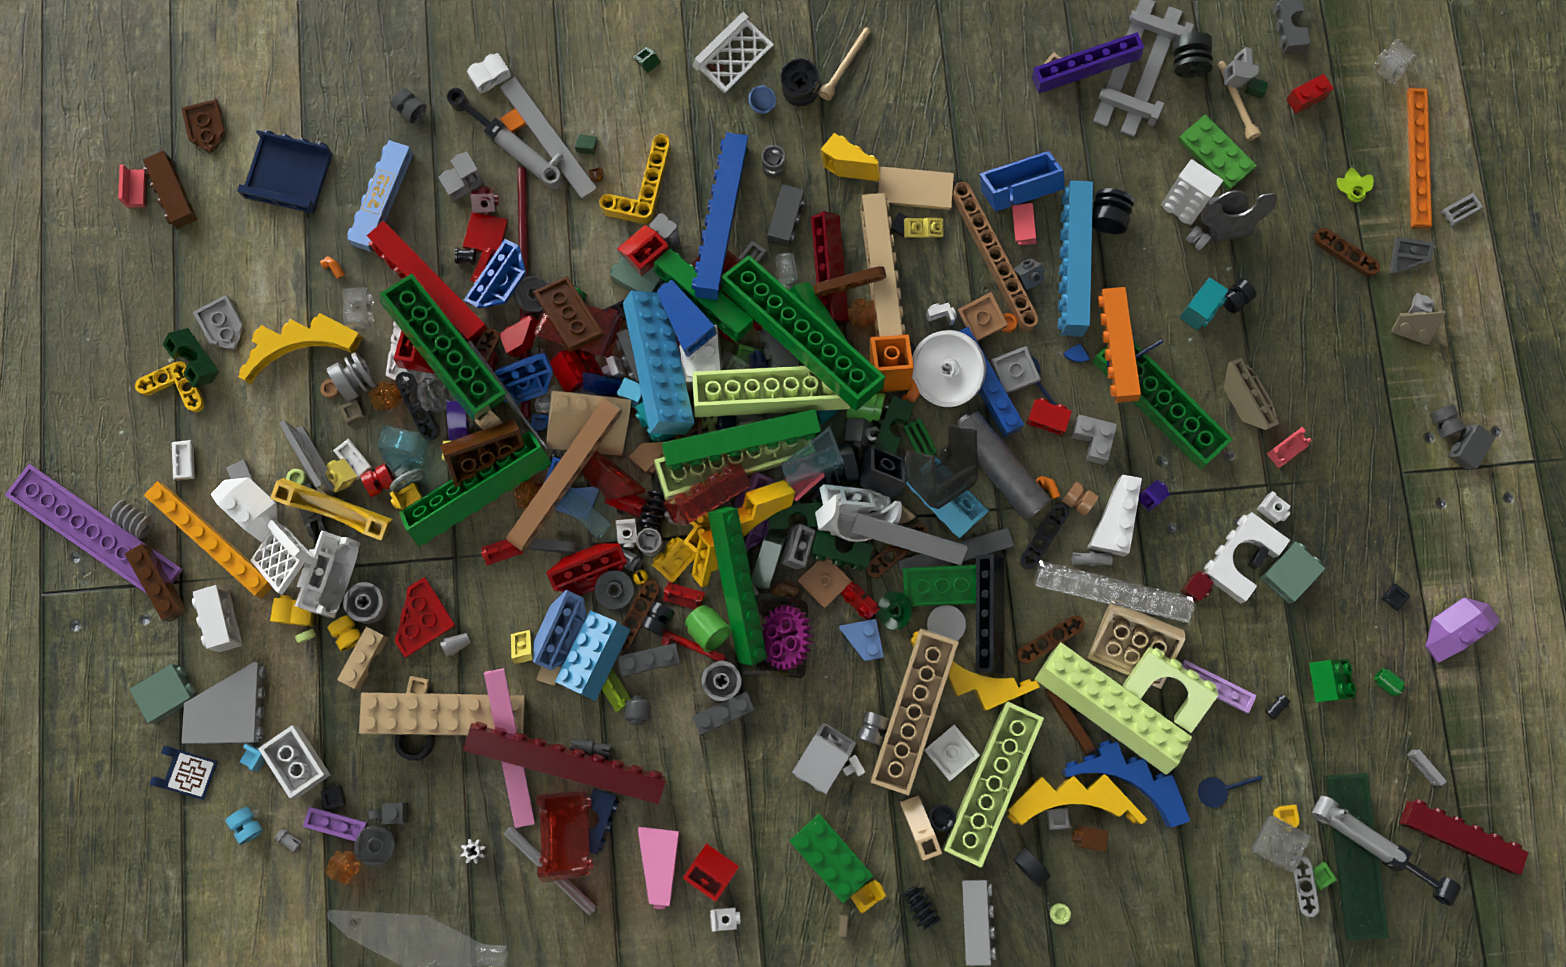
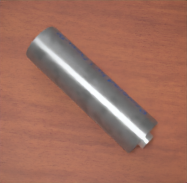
(1005, 468)

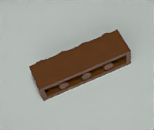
(169, 189)
(156, 582)

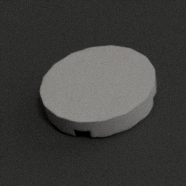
(947, 622)

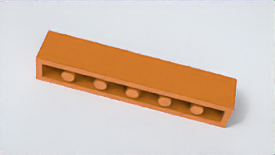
(1120, 345)

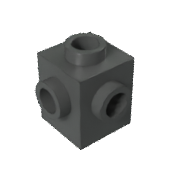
(1030, 273)

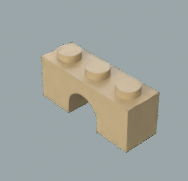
(356, 669)

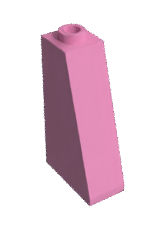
(659, 863)

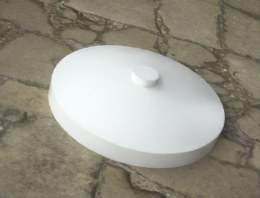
(948, 368)

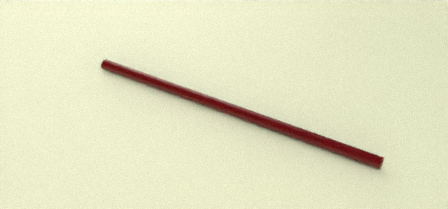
(523, 244)

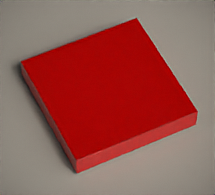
(484, 232)

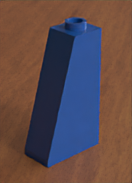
(688, 322)

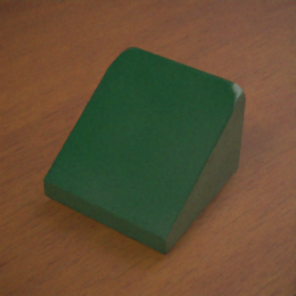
(647, 59)
(1256, 88)
(586, 144)

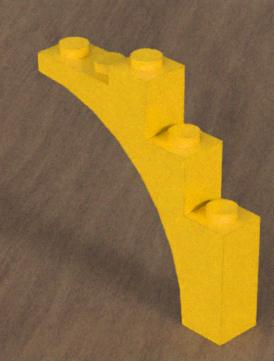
(295, 336)

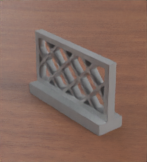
(308, 457)

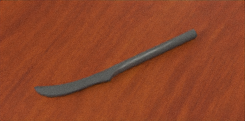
(508, 397)

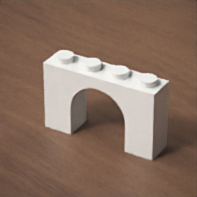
(1222, 569)

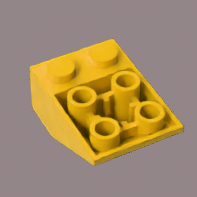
(849, 160)

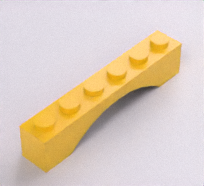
(305, 498)

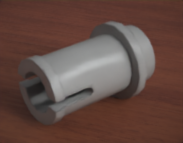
(288, 840)

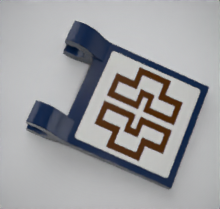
(187, 773)

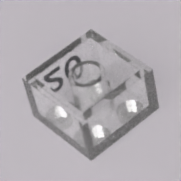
(1280, 844)

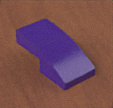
(456, 421)

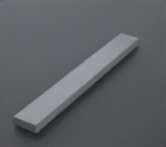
(548, 138)

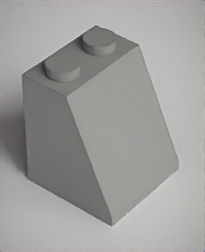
(824, 758)

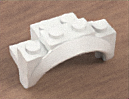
(843, 504)
(328, 576)

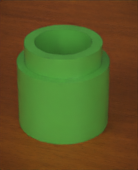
(870, 410)
(707, 628)

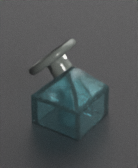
(401, 452)

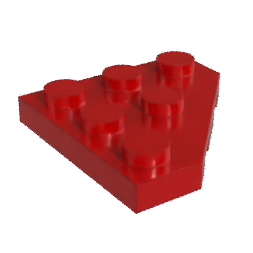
(421, 618)

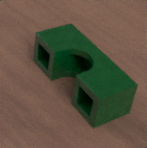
(200, 368)
(897, 412)
(780, 520)
(824, 548)

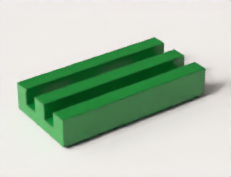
(913, 425)

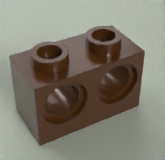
(1090, 838)

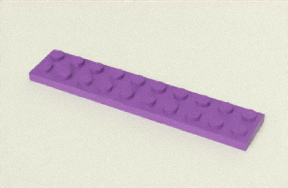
(81, 523)

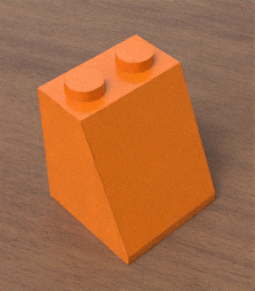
(894, 360)

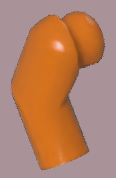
(334, 265)
(913, 392)
(1049, 485)

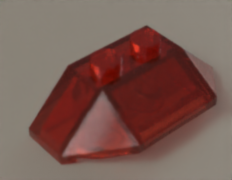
(610, 478)

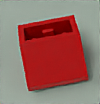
(643, 249)
(408, 357)
(570, 367)
(710, 872)

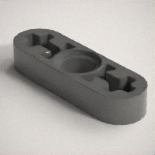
(553, 546)

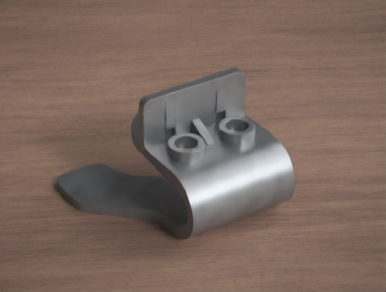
(1230, 217)

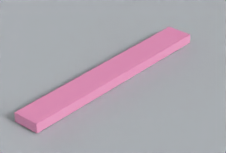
(514, 775)

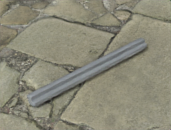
(534, 855)

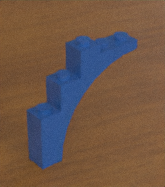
(1160, 791)

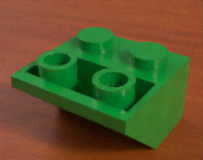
(1332, 680)

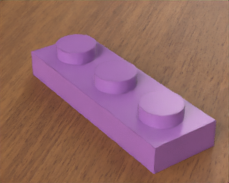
(333, 823)

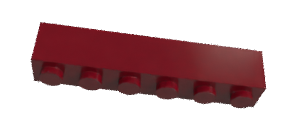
(830, 261)
(1463, 837)

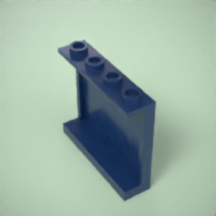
(287, 172)

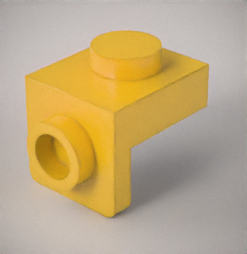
(406, 496)
(868, 895)

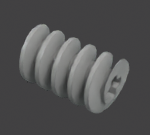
(131, 519)

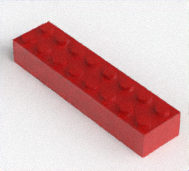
(406, 262)

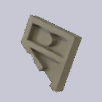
(1418, 326)

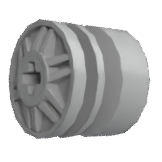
(351, 377)

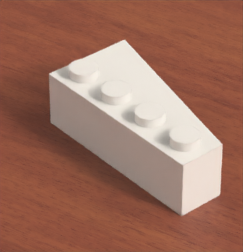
(1118, 518)

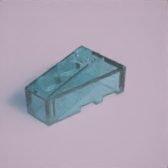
(814, 459)

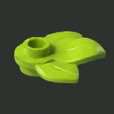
(1354, 183)

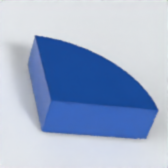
(1076, 354)
(539, 422)

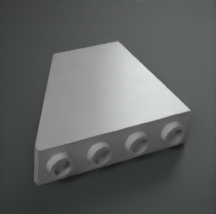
(227, 710)

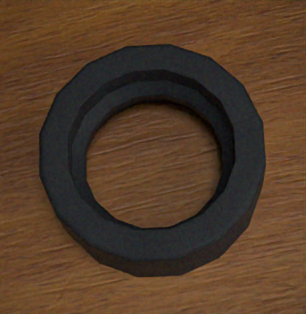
(398, 743)
(1031, 867)

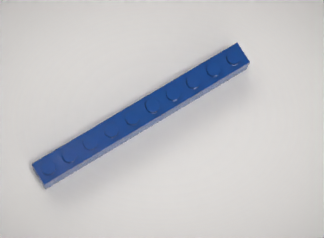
(721, 216)

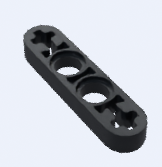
(415, 407)
(1045, 537)

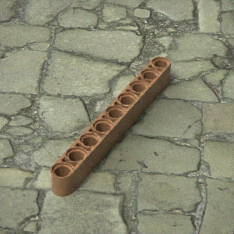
(994, 247)
(564, 474)

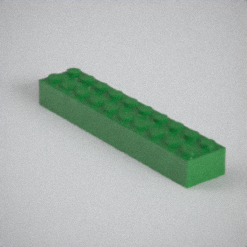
(802, 333)

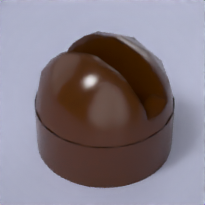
(596, 174)

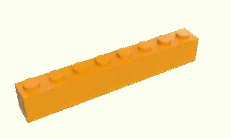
(208, 539)

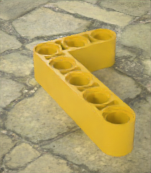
(647, 187)

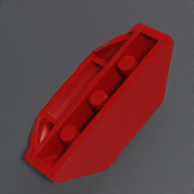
(582, 569)

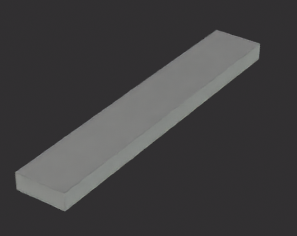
(909, 538)

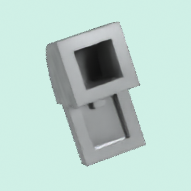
(1241, 69)

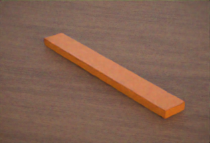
(1419, 158)

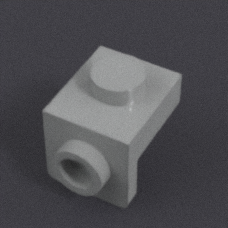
(1421, 303)

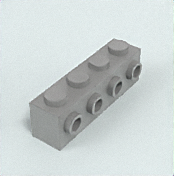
(978, 922)

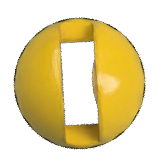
(644, 574)

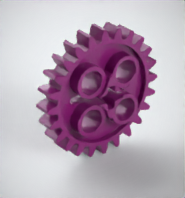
(782, 626)

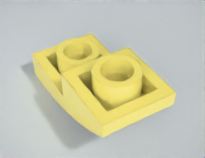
(923, 227)

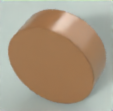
(329, 389)

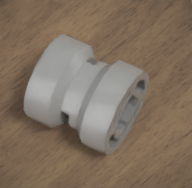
(1195, 234)

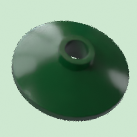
(888, 610)

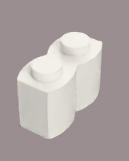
(488, 73)

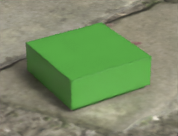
(1323, 876)

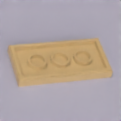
(916, 187)

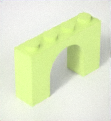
(1155, 666)

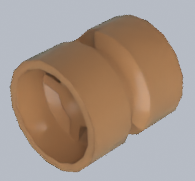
(1080, 498)

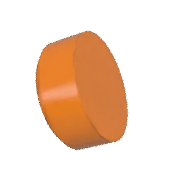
(1011, 321)

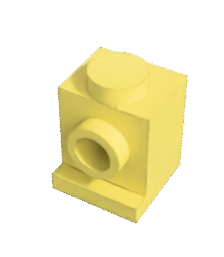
(340, 474)

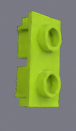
(615, 691)

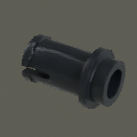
(1278, 706)

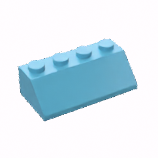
(959, 513)

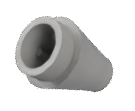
(454, 644)

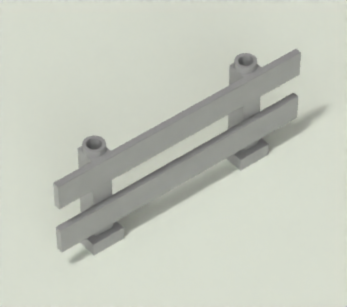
(1138, 105)

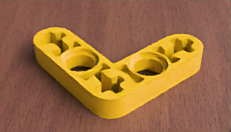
(173, 378)

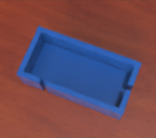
(1022, 181)

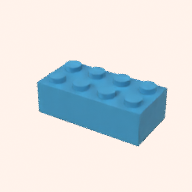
(592, 655)

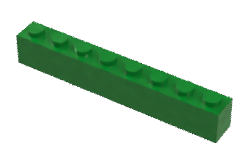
(740, 439)
(737, 585)

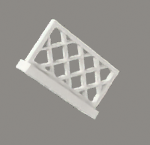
(721, 41)
(289, 545)

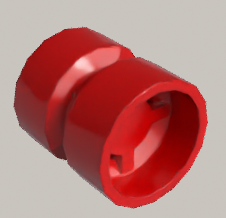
(381, 473)

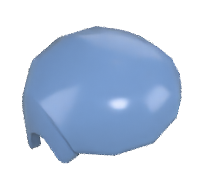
(762, 99)

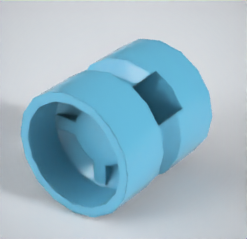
(244, 825)

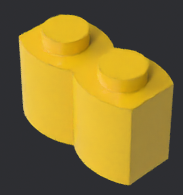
(286, 612)

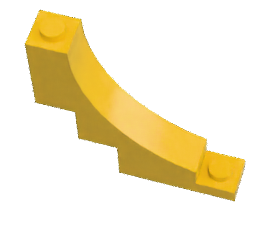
(757, 507)
(987, 689)
(1100, 794)

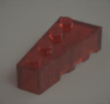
(707, 494)

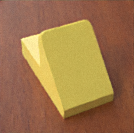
(522, 647)

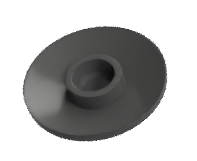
(616, 599)

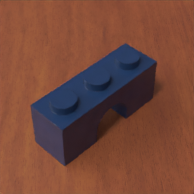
(604, 804)

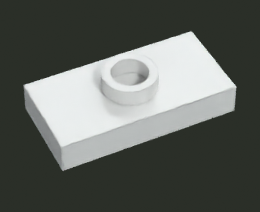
(353, 457)
(183, 460)

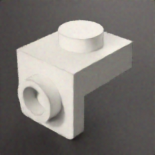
(938, 311)

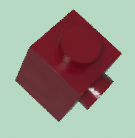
(1198, 586)

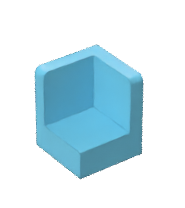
(632, 391)
(252, 758)

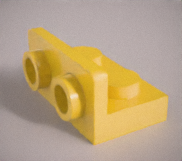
(673, 559)

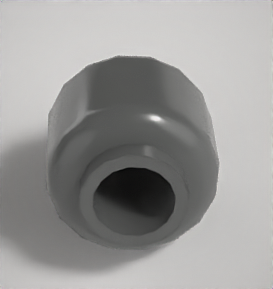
(637, 710)

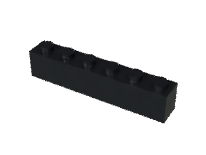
(989, 614)

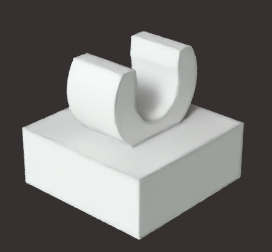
(614, 367)
(854, 766)

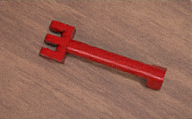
(669, 637)

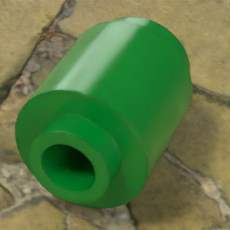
(1389, 682)

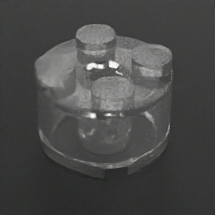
(1394, 62)

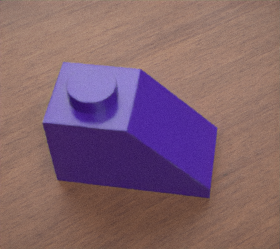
(1153, 495)

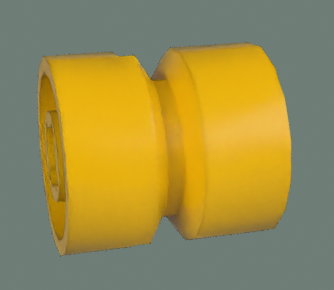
(345, 633)

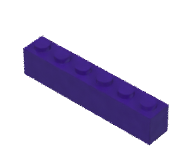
(1087, 62)

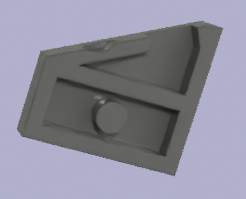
(1410, 253)

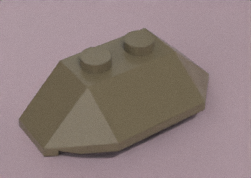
(1249, 396)

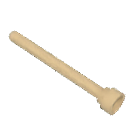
(827, 90)
(1251, 131)

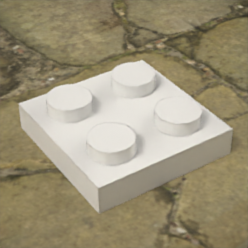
(951, 752)

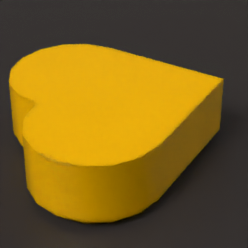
(1288, 814)

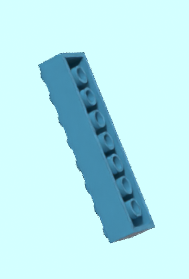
(1076, 258)
(658, 365)

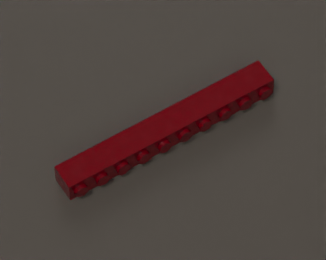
(564, 763)

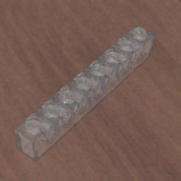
(1114, 591)

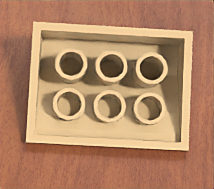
(572, 411)
(1126, 637)

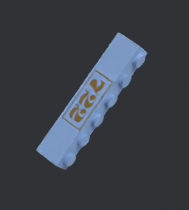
(380, 193)

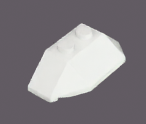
(247, 505)

